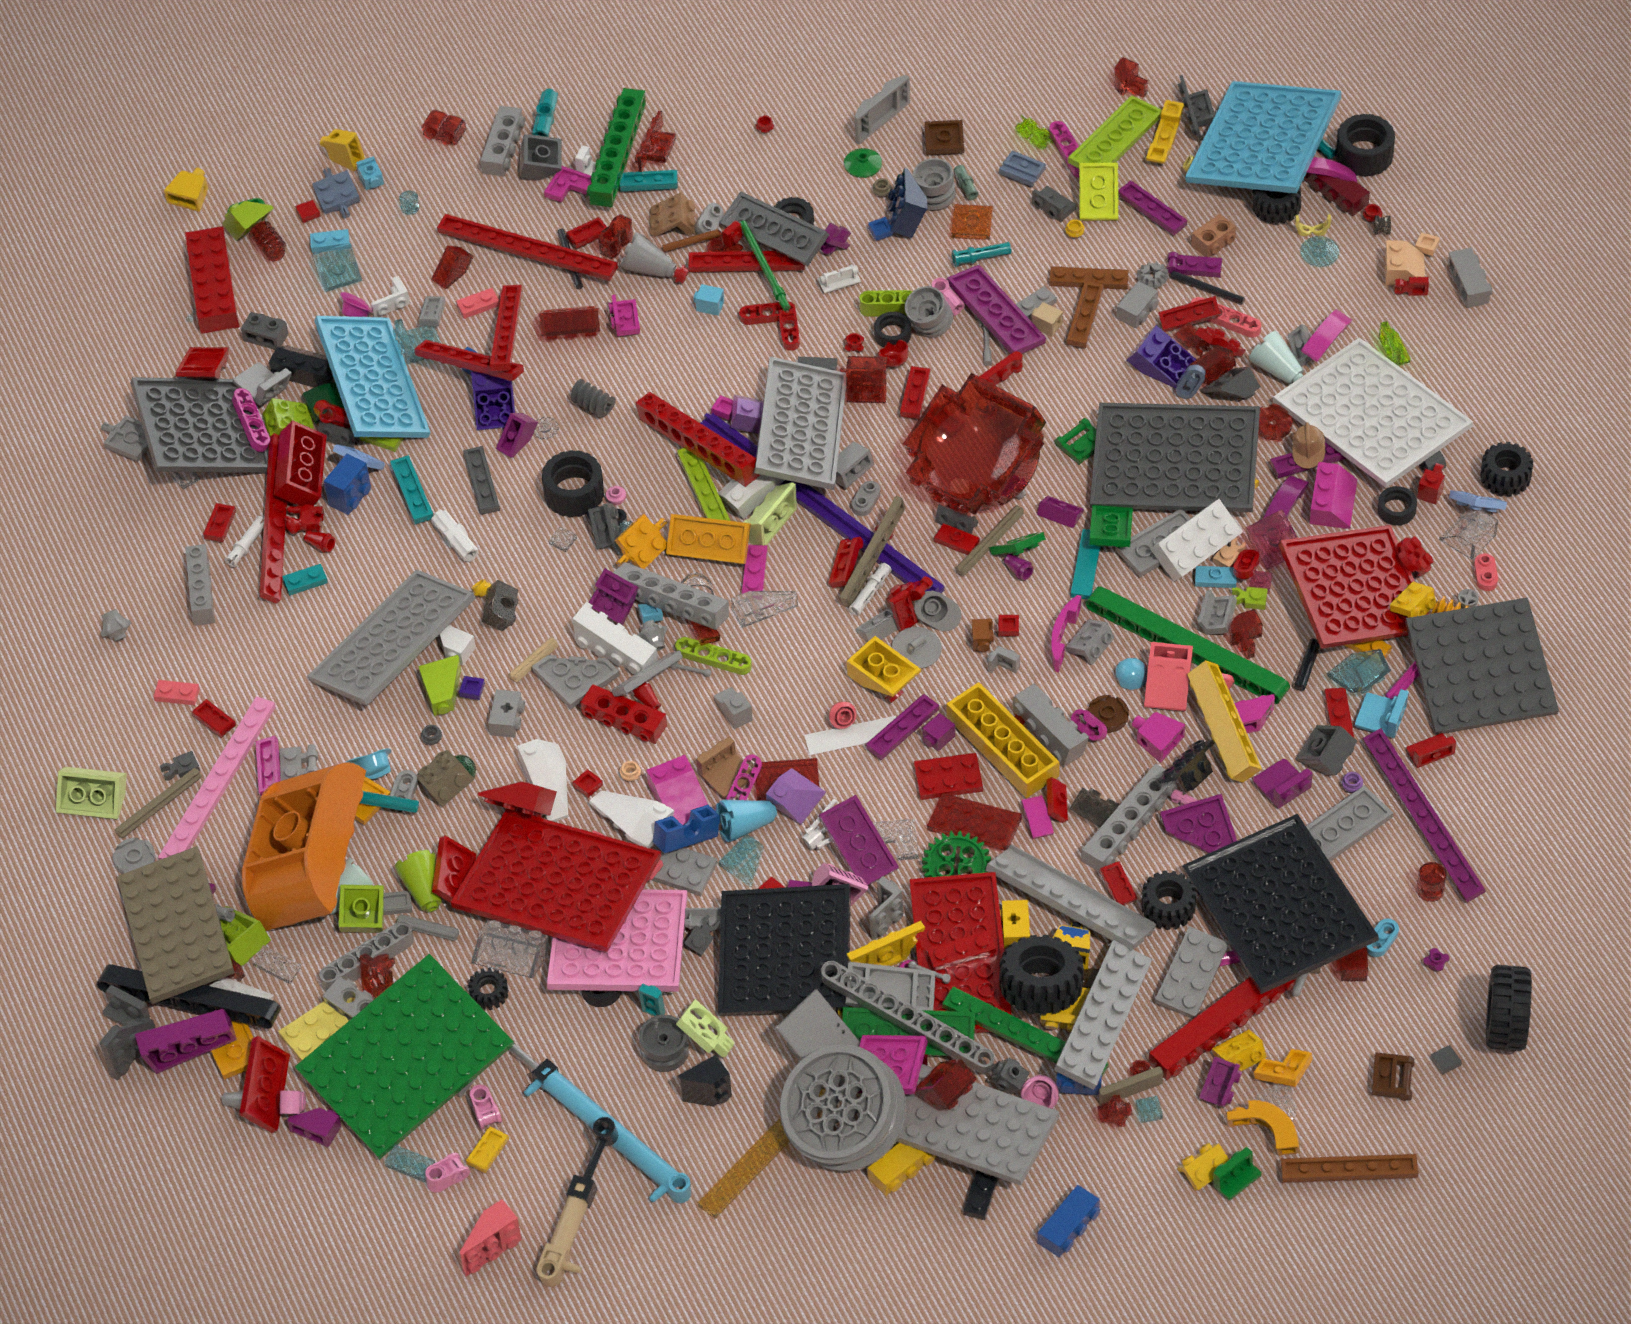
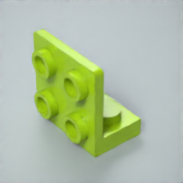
(282, 412)

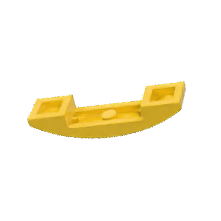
(1166, 132)

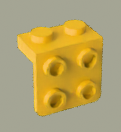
(1066, 1018)

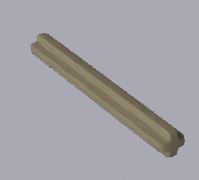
(989, 540)
(158, 803)

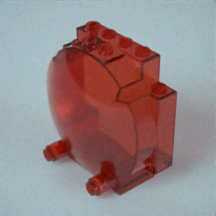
(975, 446)

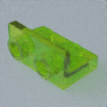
(1393, 344)

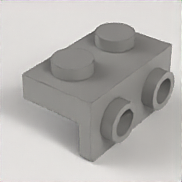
(1216, 613)

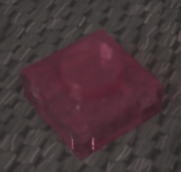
(1261, 580)

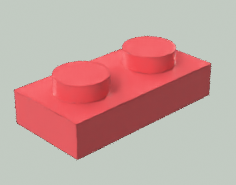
(477, 303)
(176, 692)

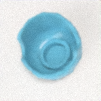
(1131, 673)

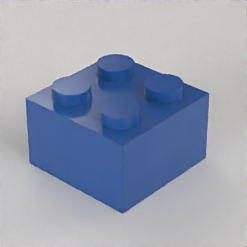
(347, 484)

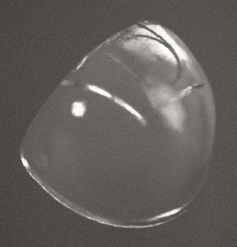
(698, 579)

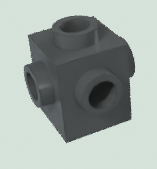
(1009, 1076)

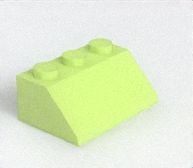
(772, 514)
(90, 792)

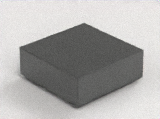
(1446, 1059)

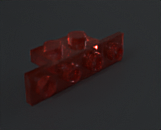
(656, 144)

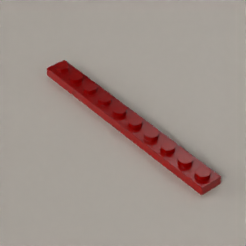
(527, 247)
(273, 532)

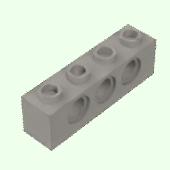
(502, 141)
(200, 584)

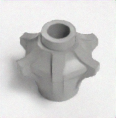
(114, 625)
(653, 634)

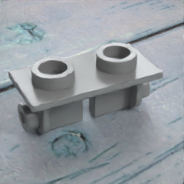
(695, 917)

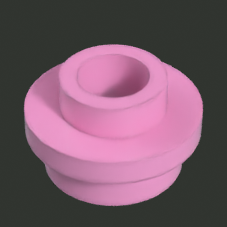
(616, 499)

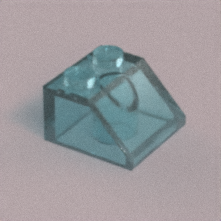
(337, 267)
(1360, 671)

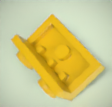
(1414, 600)
(1201, 1167)

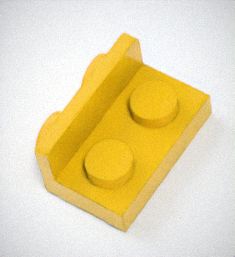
(1242, 1049)

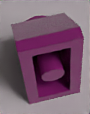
(516, 433)
(316, 1125)

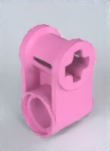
(292, 1102)
(485, 1110)
(449, 1170)

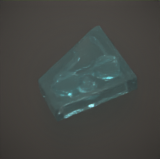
(743, 859)

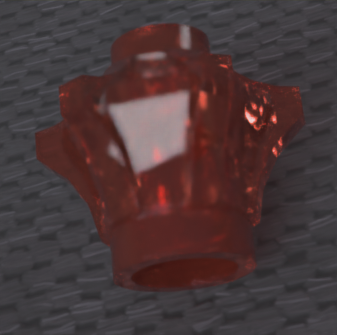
(1115, 1111)

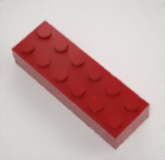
(212, 280)

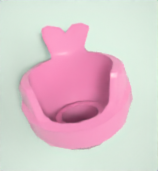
(1041, 1091)

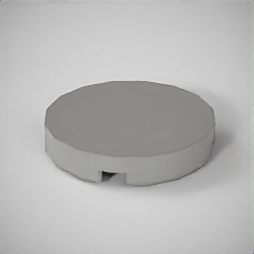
(133, 854)

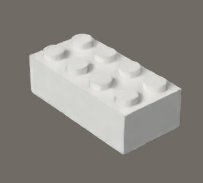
(1196, 540)

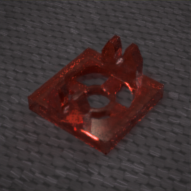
(379, 965)

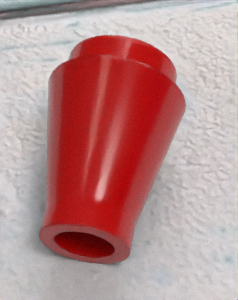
(323, 541)
(646, 695)

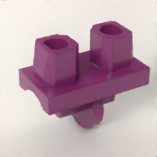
(836, 237)

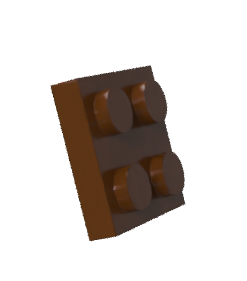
(944, 137)

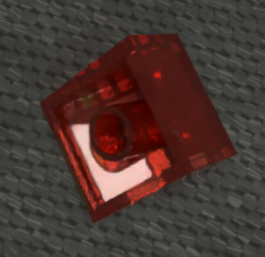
(946, 1084)

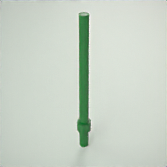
(778, 291)

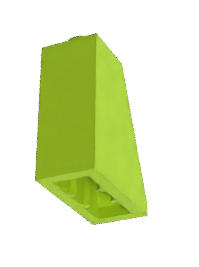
(441, 683)

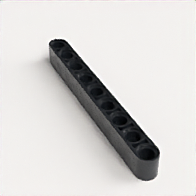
(200, 1000)

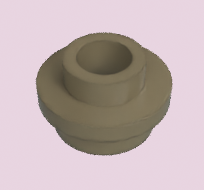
(881, 187)

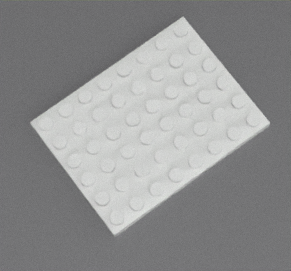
(1373, 412)

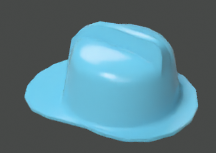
(375, 764)

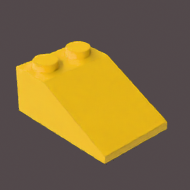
(881, 668)

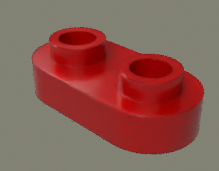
(1246, 564)

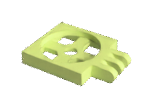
(689, 1024)

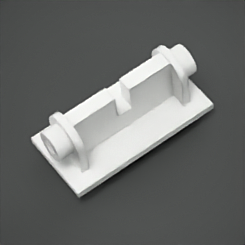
(836, 280)

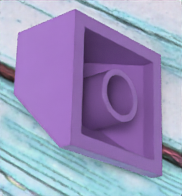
(794, 795)

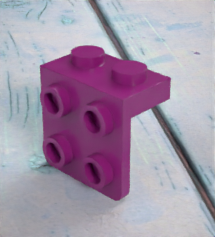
(1283, 782)

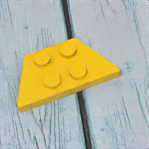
(889, 949)

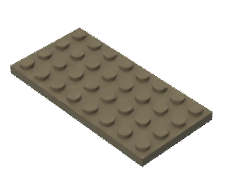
(175, 925)

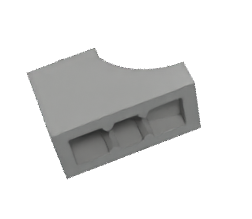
(734, 707)

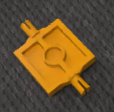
(641, 542)

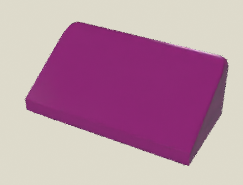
(1059, 511)

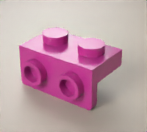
(625, 316)

